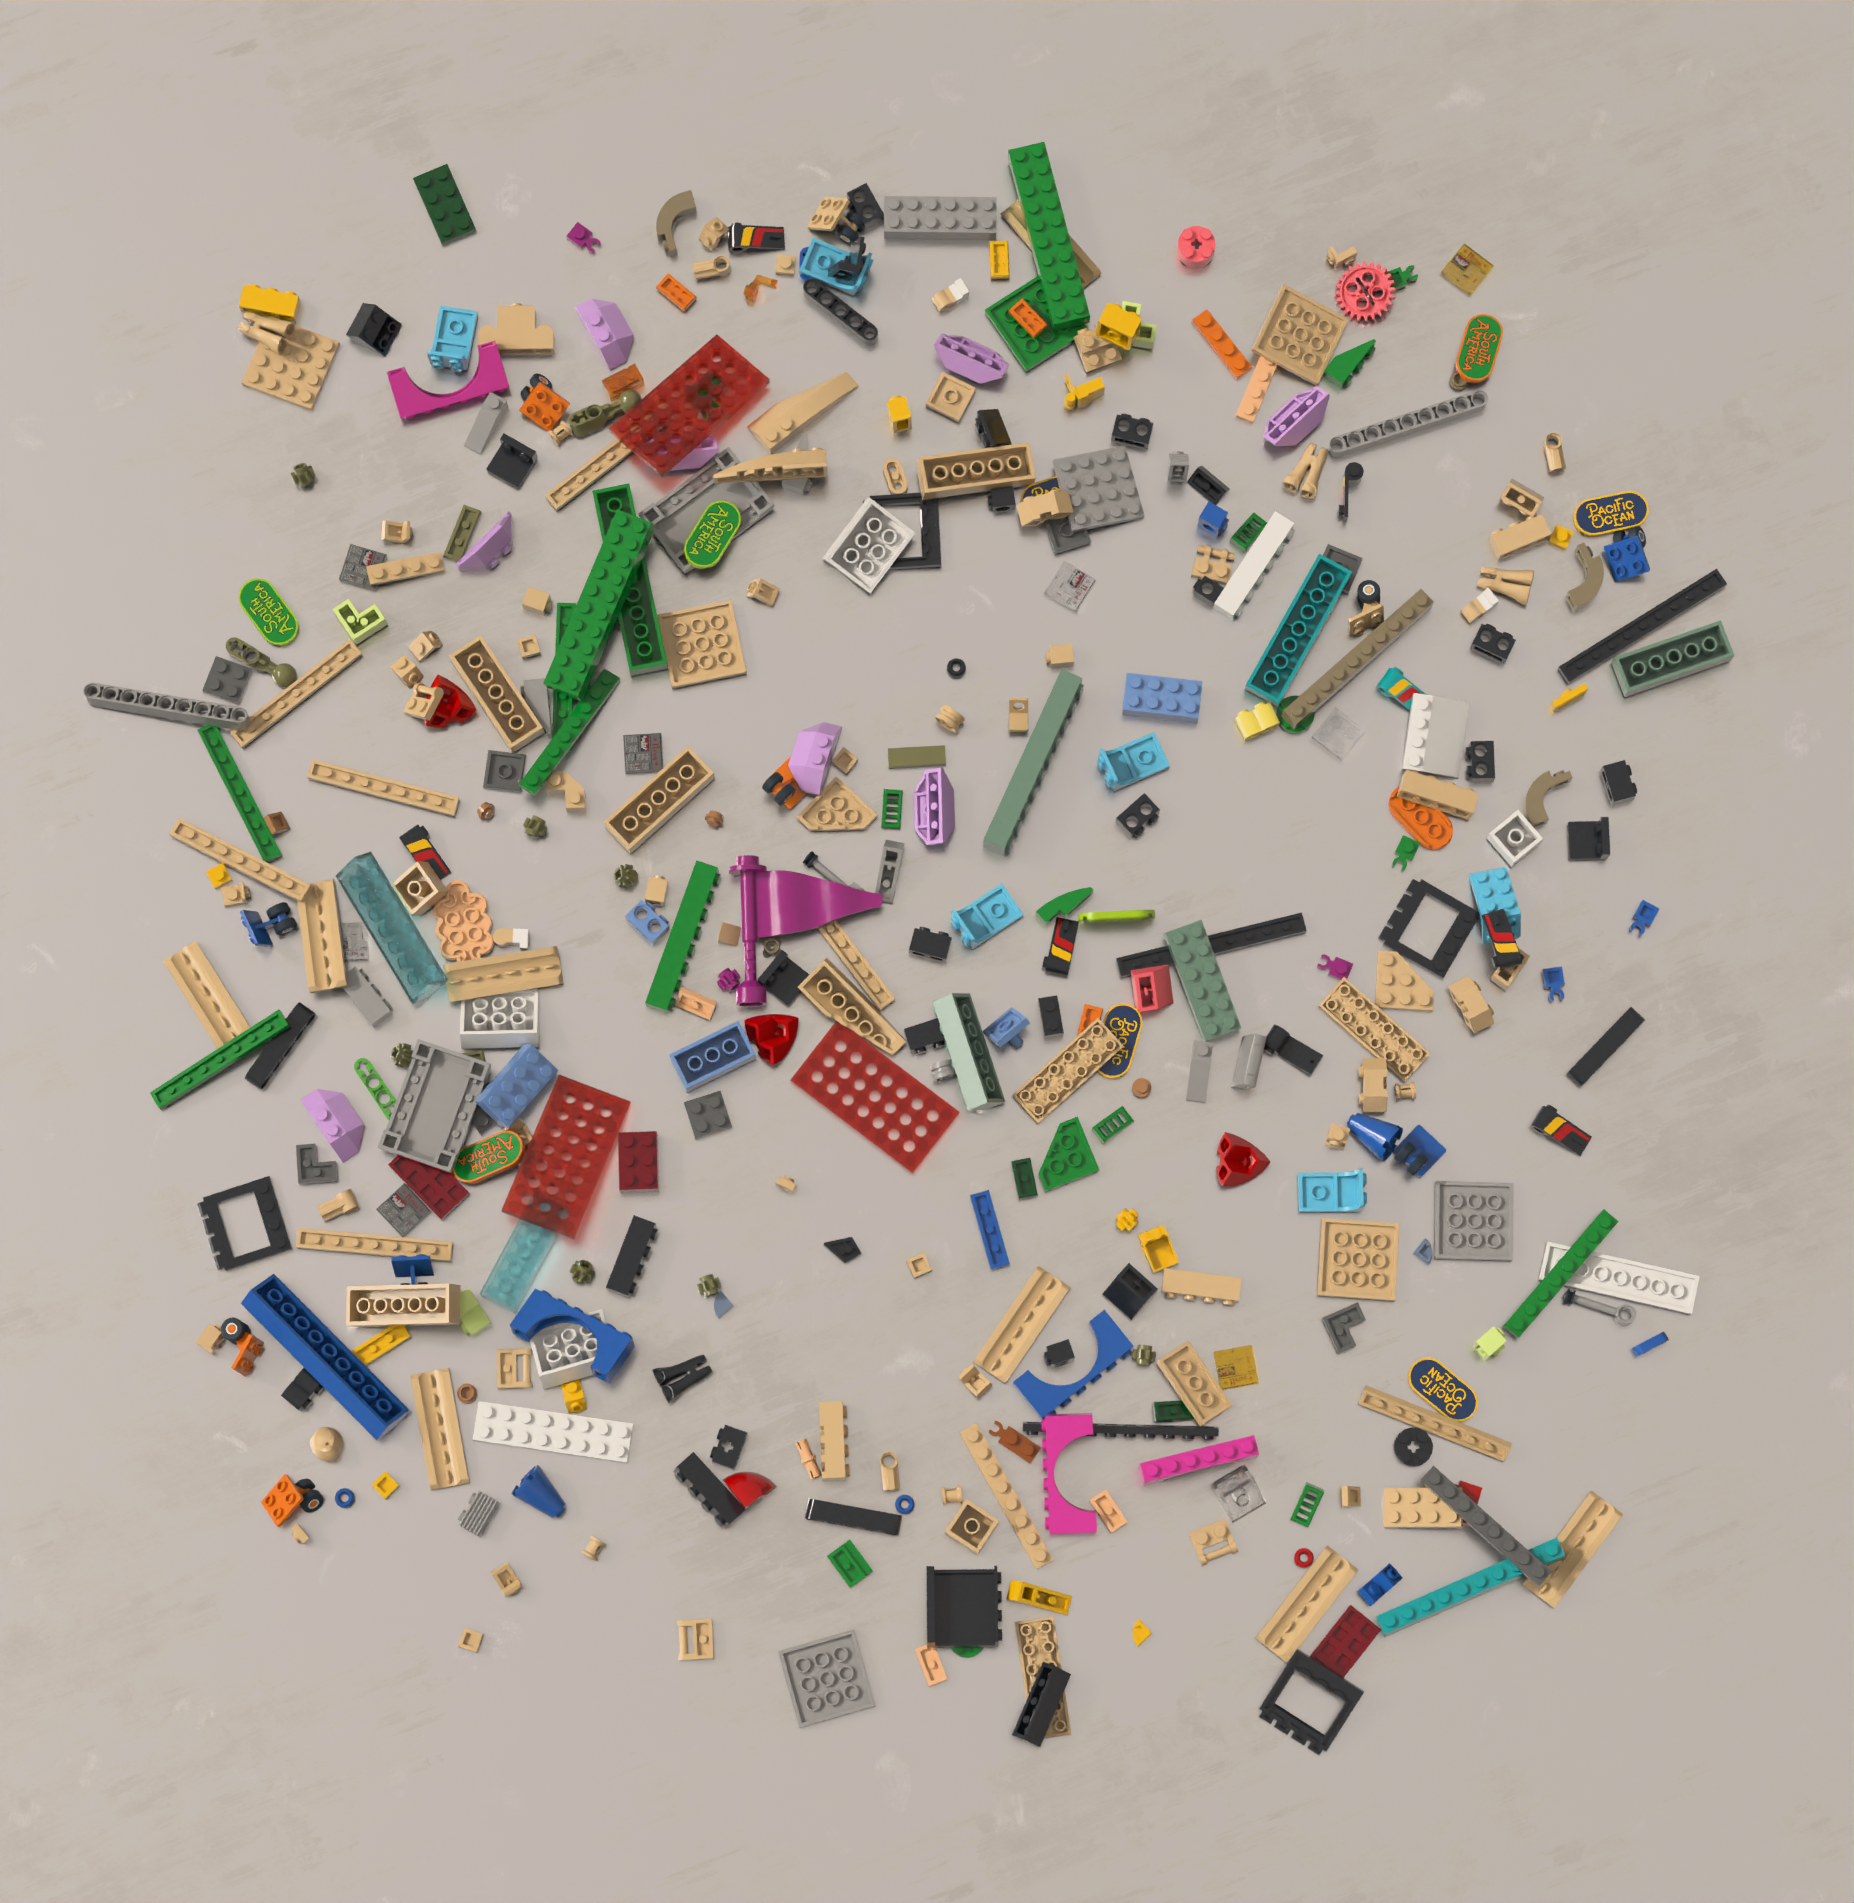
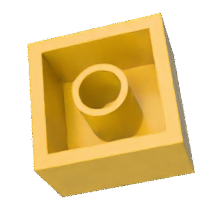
(1118, 326)

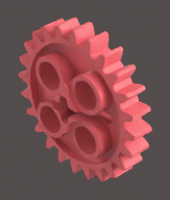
(1351, 300)

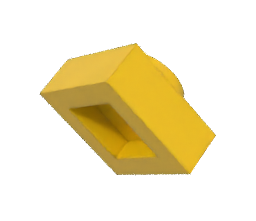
(1560, 537)
(218, 875)
(385, 1485)

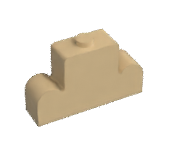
(518, 332)

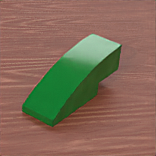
(1063, 905)

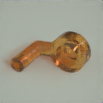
(752, 290)

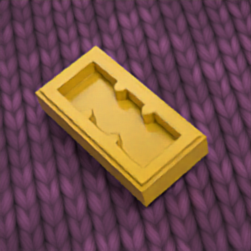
(999, 259)
(1568, 696)

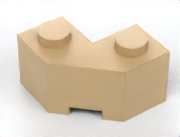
(1043, 507)
(563, 784)
(1472, 1004)
(1374, 1085)

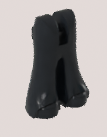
(667, 1374)

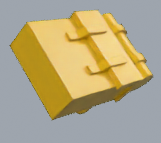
(1083, 394)
(1158, 1249)

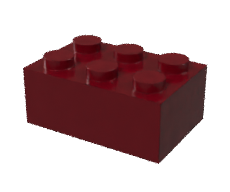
(638, 1162)

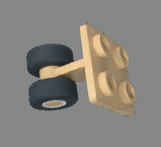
(830, 213)
(1372, 612)

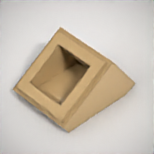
(729, 934)

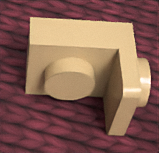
(762, 591)
(235, 894)

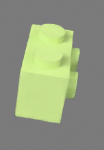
(1490, 1343)

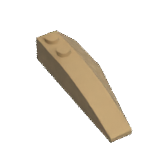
(797, 412)
(777, 467)
(848, 1005)

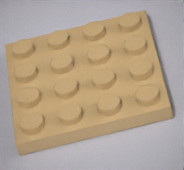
(1299, 334)
(297, 372)
(701, 644)
(1358, 1259)

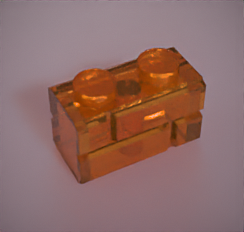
(621, 381)

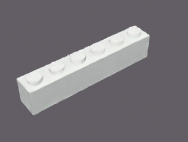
(1254, 565)

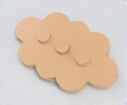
(463, 924)

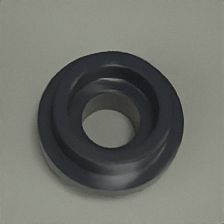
(954, 662)

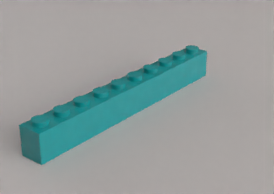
(1463, 1590)

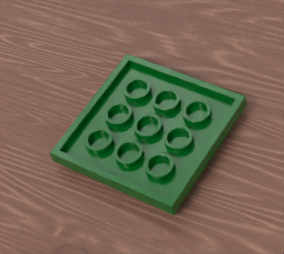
(1025, 348)

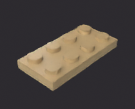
(1194, 1383)
(1417, 1509)

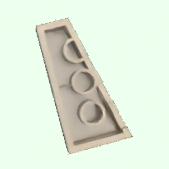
(832, 1441)

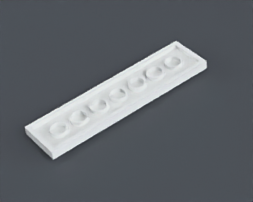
(1627, 1280)
(553, 1432)

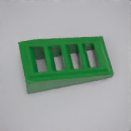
(1240, 543)
(899, 793)
(1103, 1138)
(1306, 1522)

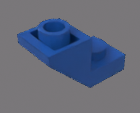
(1380, 1584)

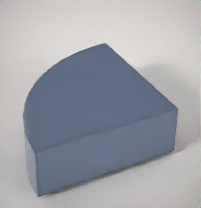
(1424, 1252)
(721, 1304)

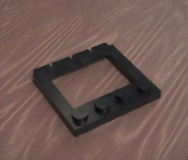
(929, 529)
(1452, 942)
(270, 1215)
(1323, 1677)

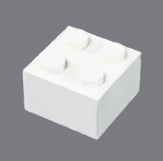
(1514, 838)

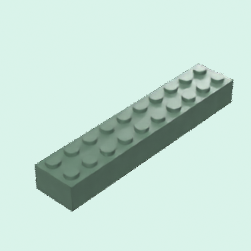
(1032, 763)

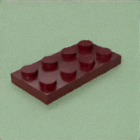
(434, 1186)
(1346, 1641)

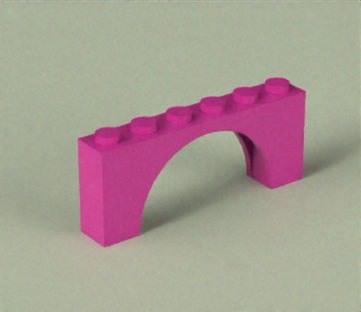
(414, 400)
(1170, 1466)
(1062, 1514)

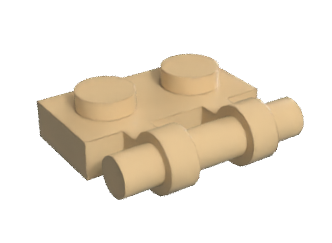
(1216, 571)

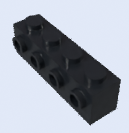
(631, 1256)
(709, 1490)
(1041, 1704)

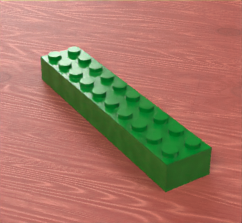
(1048, 236)
(599, 605)
(638, 613)

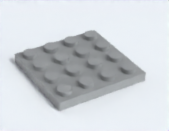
(1099, 488)
(1474, 1220)
(826, 1678)

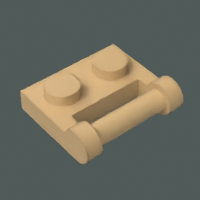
(422, 707)
(508, 1368)
(1210, 1536)
(701, 1639)

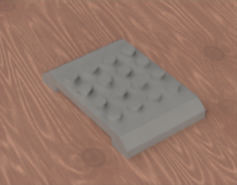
(682, 507)
(435, 1106)

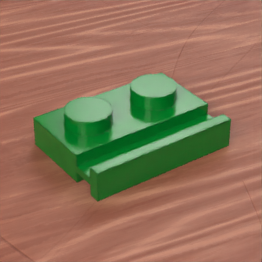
(850, 1563)

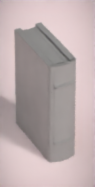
(1249, 1061)

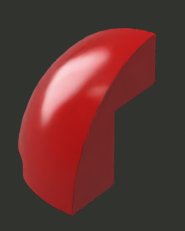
(453, 706)
(772, 1035)
(1239, 1160)
(749, 1486)

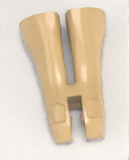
(274, 342)
(1310, 486)
(1515, 591)

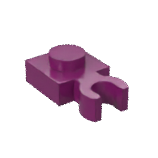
(582, 236)
(1338, 968)

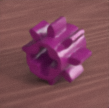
(728, 979)

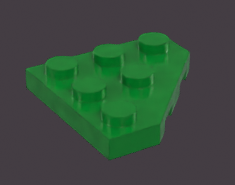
(1067, 1156)

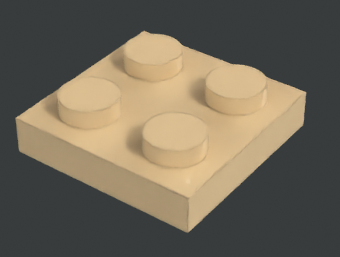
(950, 396)

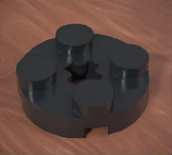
(1405, 1455)

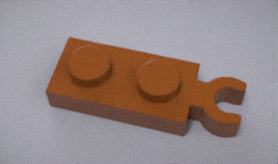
(1016, 1442)

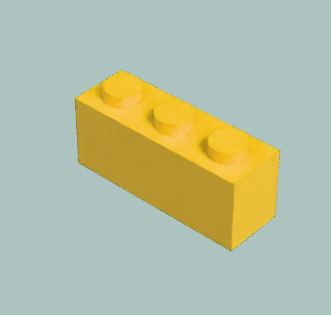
(270, 302)

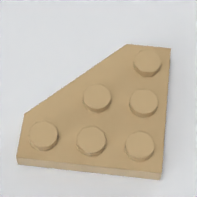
(837, 810)
(1399, 985)

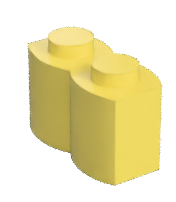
(1256, 721)

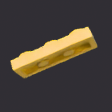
(381, 1344)

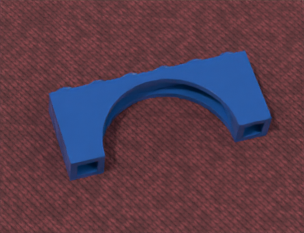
(544, 1310)
(1046, 1398)

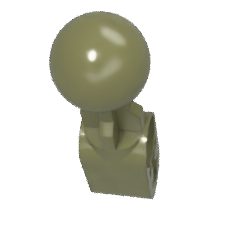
(595, 416)
(282, 674)

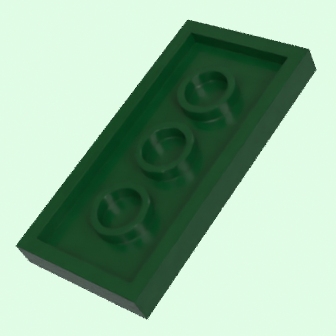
(444, 204)

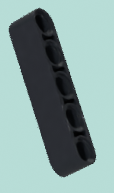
(837, 304)
(280, 1046)
(1606, 1046)
(853, 1517)

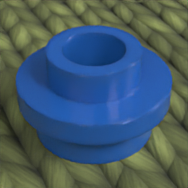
(340, 1493)
(900, 1499)

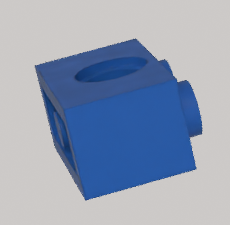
(1213, 520)

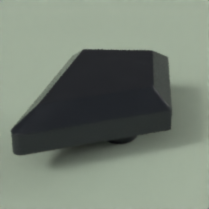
(844, 1249)

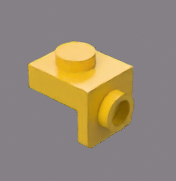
(574, 1396)

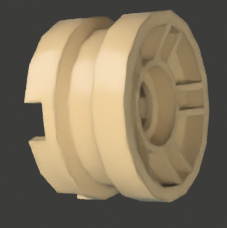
(949, 718)

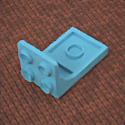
(823, 256)
(453, 338)
(1132, 761)
(1494, 892)
(985, 916)
(1332, 1191)

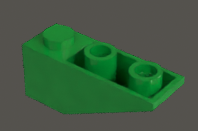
(1346, 363)

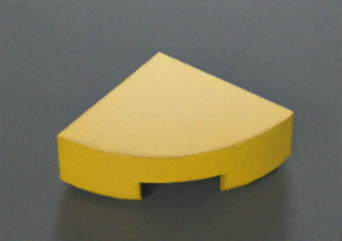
(1140, 1632)

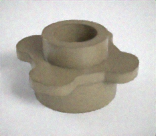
(767, 942)

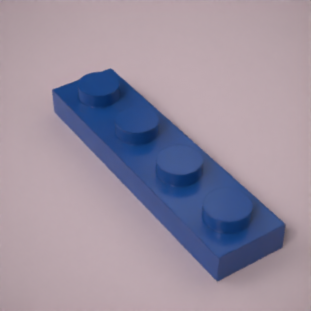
(989, 1230)

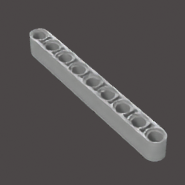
(1414, 417)
(160, 700)

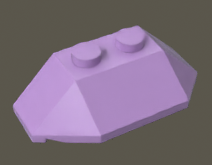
(607, 330)
(970, 358)
(1297, 417)
(697, 457)
(489, 547)
(813, 756)
(934, 807)
(336, 1121)

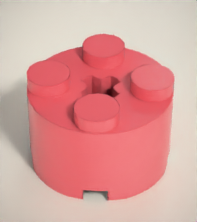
(1194, 237)

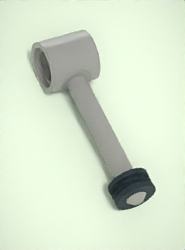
(811, 860)
(1570, 1297)

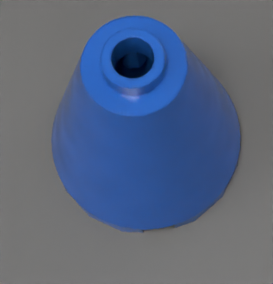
(1375, 1134)
(539, 1493)

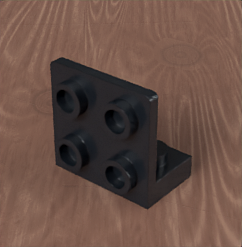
(849, 268)
(512, 461)
(1589, 839)
(783, 978)

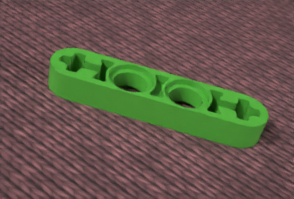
(380, 1089)

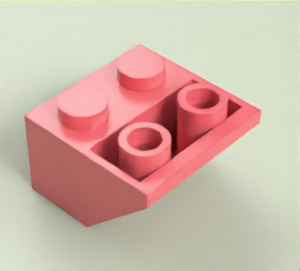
(1151, 987)

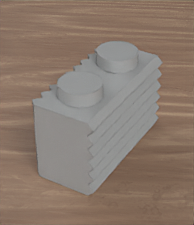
(478, 1513)

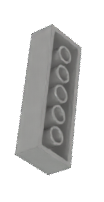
(940, 217)

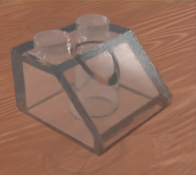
(1238, 1493)

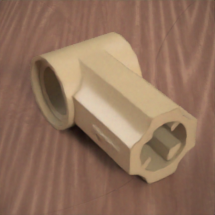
(709, 268)
(1554, 453)
(343, 1203)
(890, 1474)

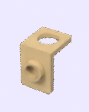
(1018, 716)

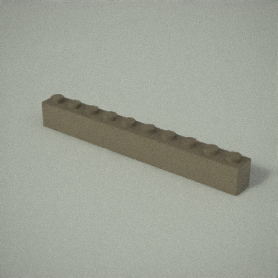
(1357, 659)

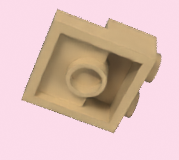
(1094, 350)

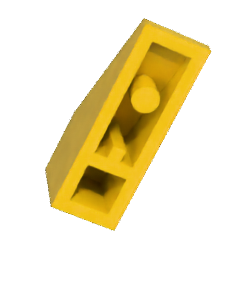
(1039, 1597)

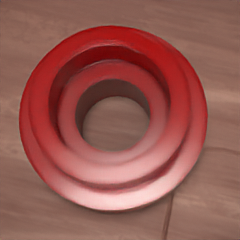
(1303, 1551)

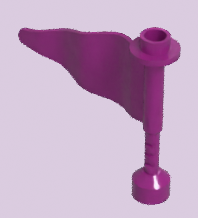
(786, 904)

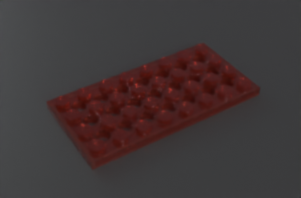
(689, 416)
(849, 1113)
(590, 1175)

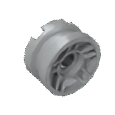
(943, 1070)

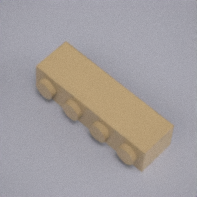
(1437, 794)
(1201, 1285)

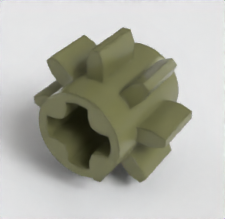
(303, 474)
(535, 827)
(625, 876)
(402, 1054)
(582, 1271)
(709, 1285)
(1144, 1355)

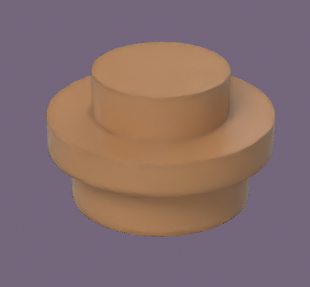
(485, 811)
(714, 819)
(1141, 1087)
(467, 1393)

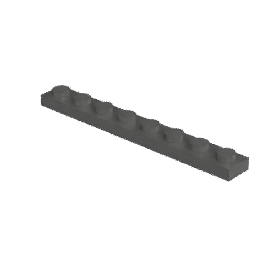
(1486, 1526)

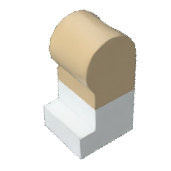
(951, 296)
(1480, 606)
(517, 937)

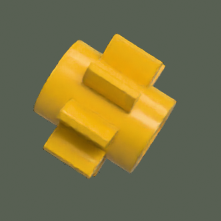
(1127, 1219)

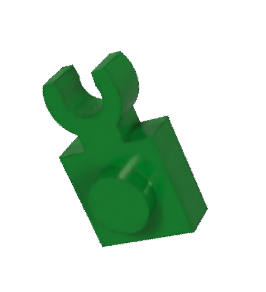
(1401, 277)
(1406, 850)

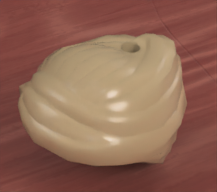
(326, 1444)

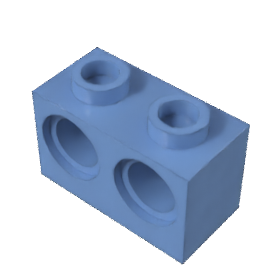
(645, 924)

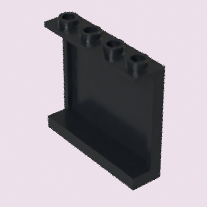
(963, 1608)

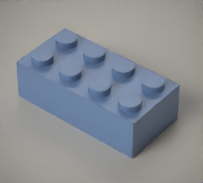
(1162, 698)
(713, 1056)
(516, 1085)

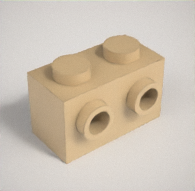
(1522, 498)

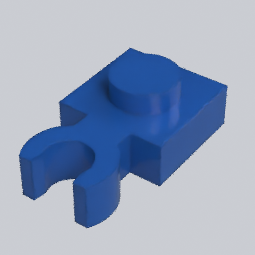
(1645, 915)
(1554, 979)

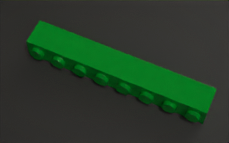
(682, 936)

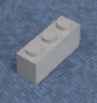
(366, 997)

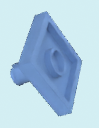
(1007, 1028)

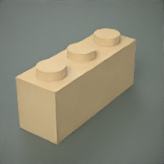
(1519, 536)

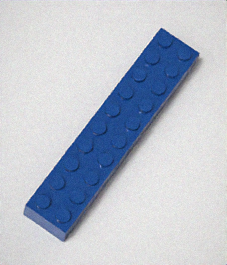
(324, 1356)

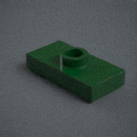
(1024, 1178)
(1171, 1411)

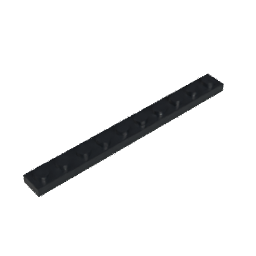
(1642, 626)
(1219, 942)
(1131, 1430)

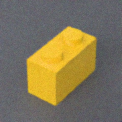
(899, 413)

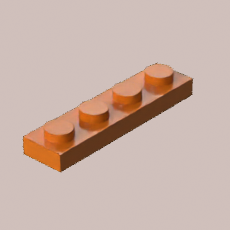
(1222, 344)

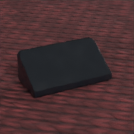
(1208, 485)

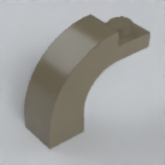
(670, 213)
(1587, 591)
(1533, 803)

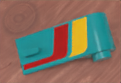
(1397, 686)

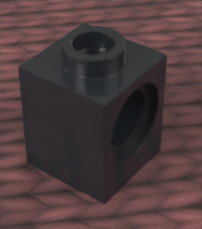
(1002, 499)
(1210, 598)

